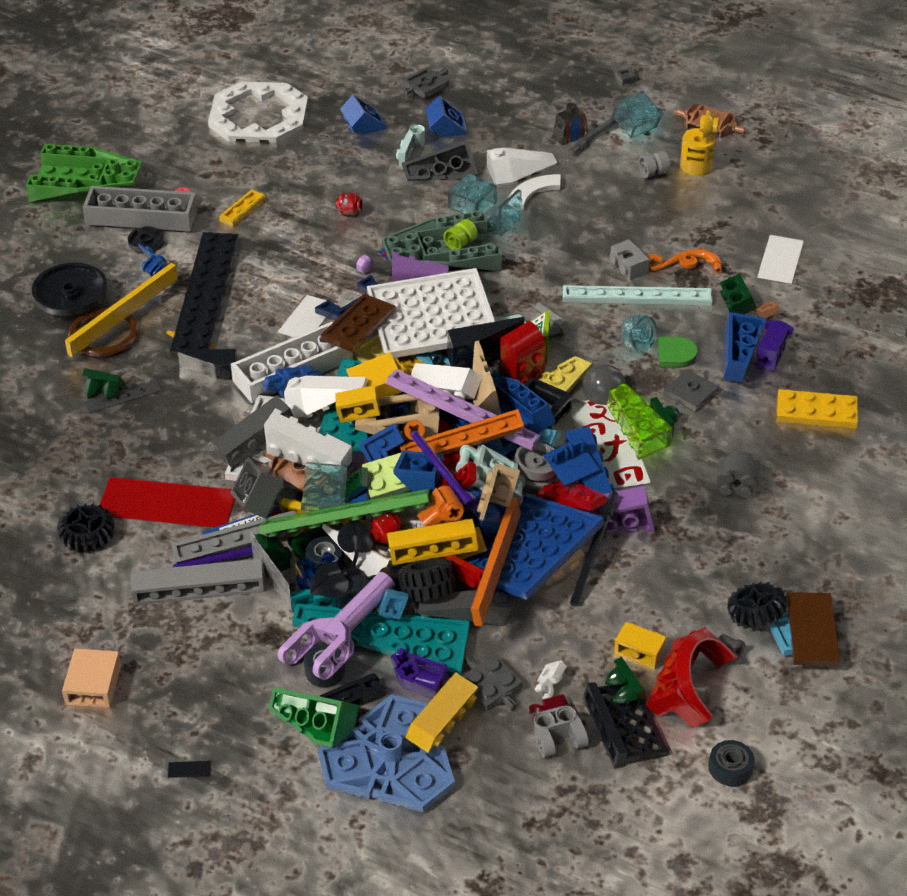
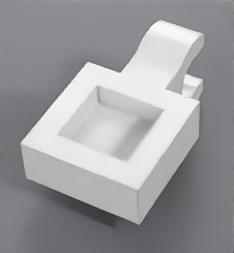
(550, 676)

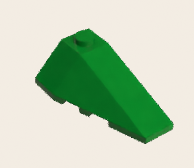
(317, 717)

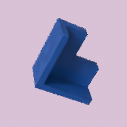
(381, 442)

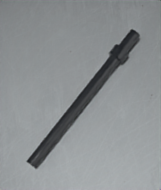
(607, 513)

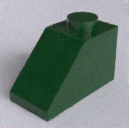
(276, 551)

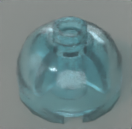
(637, 332)

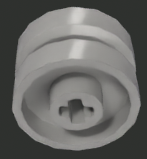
(535, 467)

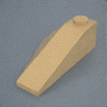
(486, 394)

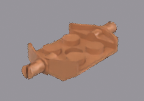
(726, 120)
(288, 471)

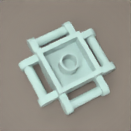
(485, 460)

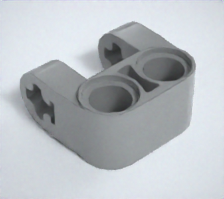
(557, 724)

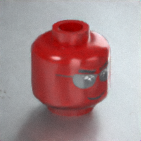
(349, 203)

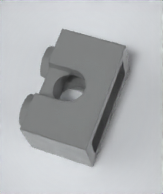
(630, 265)

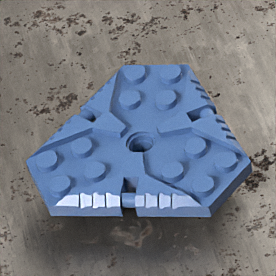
(388, 759)

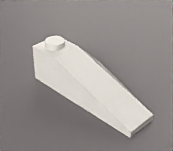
(370, 562)

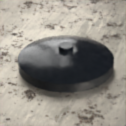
(69, 289)

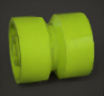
(461, 234)

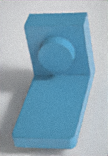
(392, 604)

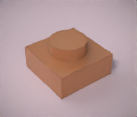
(767, 310)

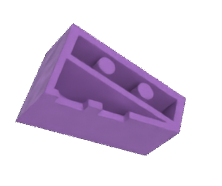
(409, 268)

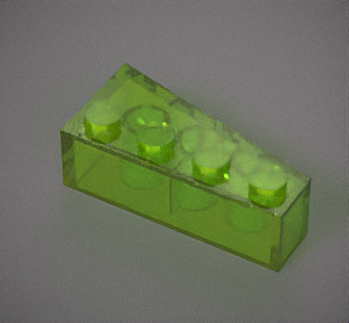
(638, 421)

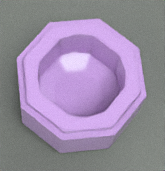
(365, 264)

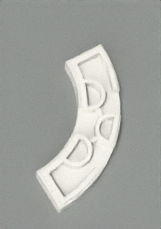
(538, 185)

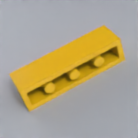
(432, 541)
(442, 712)

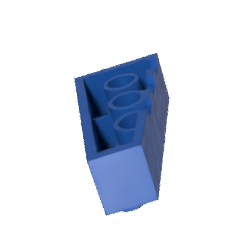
(740, 342)

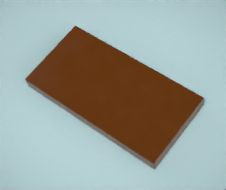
(358, 323)
(812, 629)

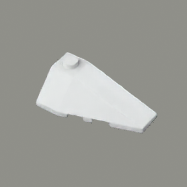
(510, 164)
(312, 393)

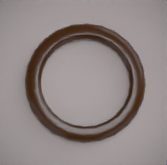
(108, 351)

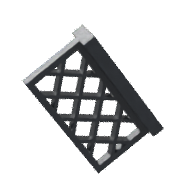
(613, 741)

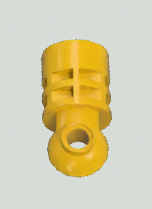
(699, 146)

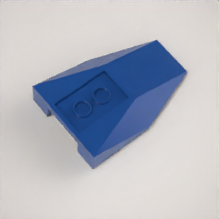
(512, 396)

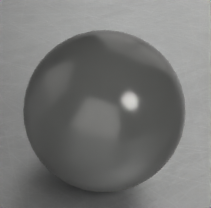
(599, 381)

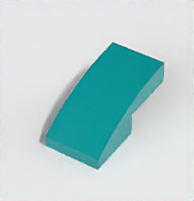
(305, 597)

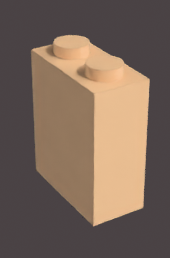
(91, 678)

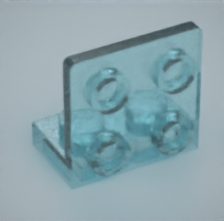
(507, 215)
(323, 486)

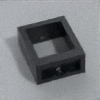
(560, 399)

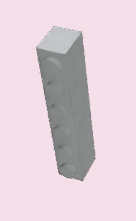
(197, 581)

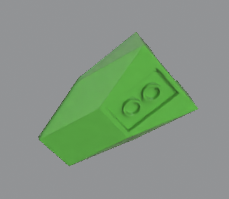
(74, 169)

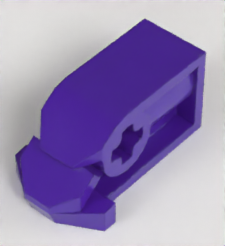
(773, 344)
(418, 673)

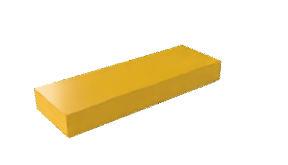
(242, 208)

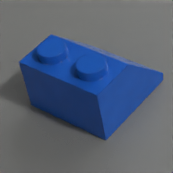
(362, 116)
(445, 118)
(417, 471)

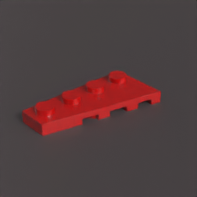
(572, 495)

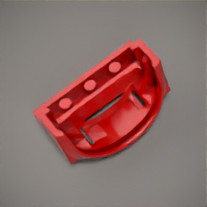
(674, 683)

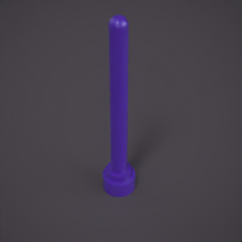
(466, 498)
(218, 558)

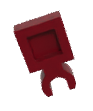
(547, 704)

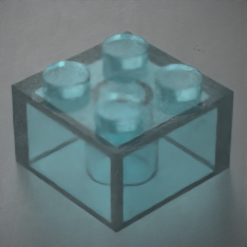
(636, 114)
(472, 195)

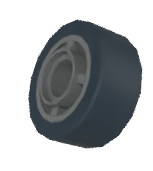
(731, 763)

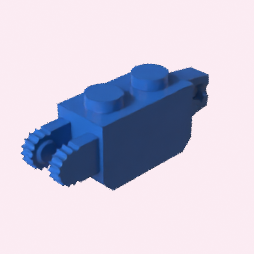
(282, 376)

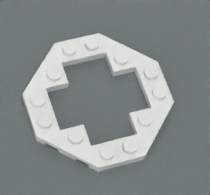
(222, 110)

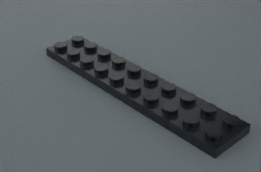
(205, 292)

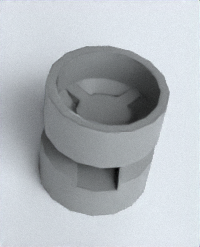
(654, 164)

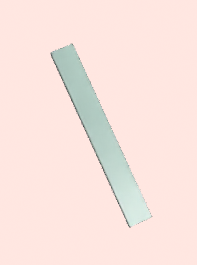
(637, 295)

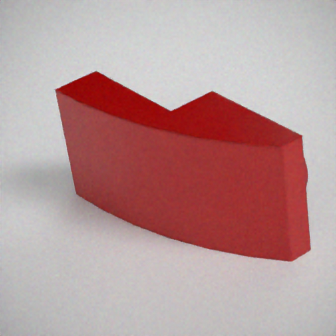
(465, 476)

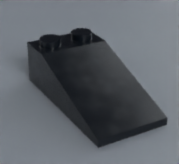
(462, 341)

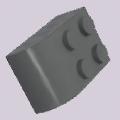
(257, 487)

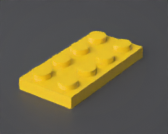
(817, 409)

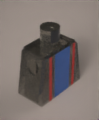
(570, 125)

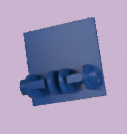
(154, 263)
(571, 462)

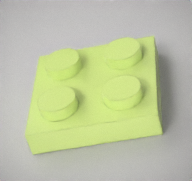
(381, 478)

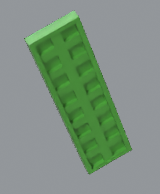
(338, 513)

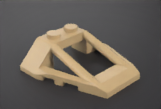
(427, 415)

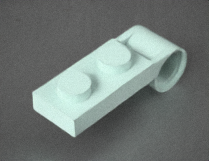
(414, 138)

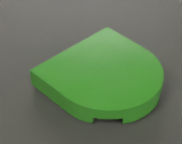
(676, 351)

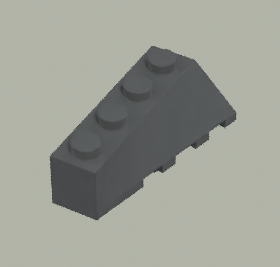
(248, 433)

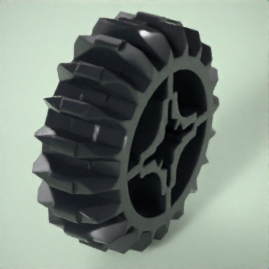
(85, 527)
(757, 605)

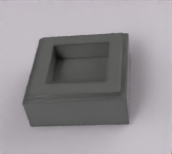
(625, 76)

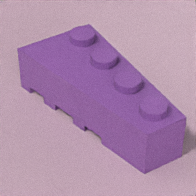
(630, 513)

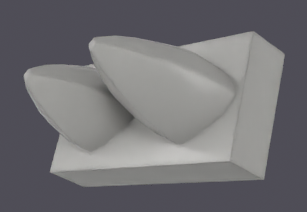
(557, 324)

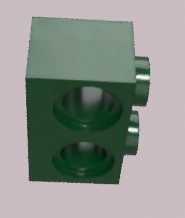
(737, 294)

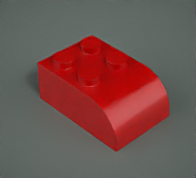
(523, 353)

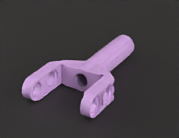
(336, 630)

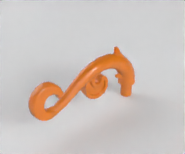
(685, 262)

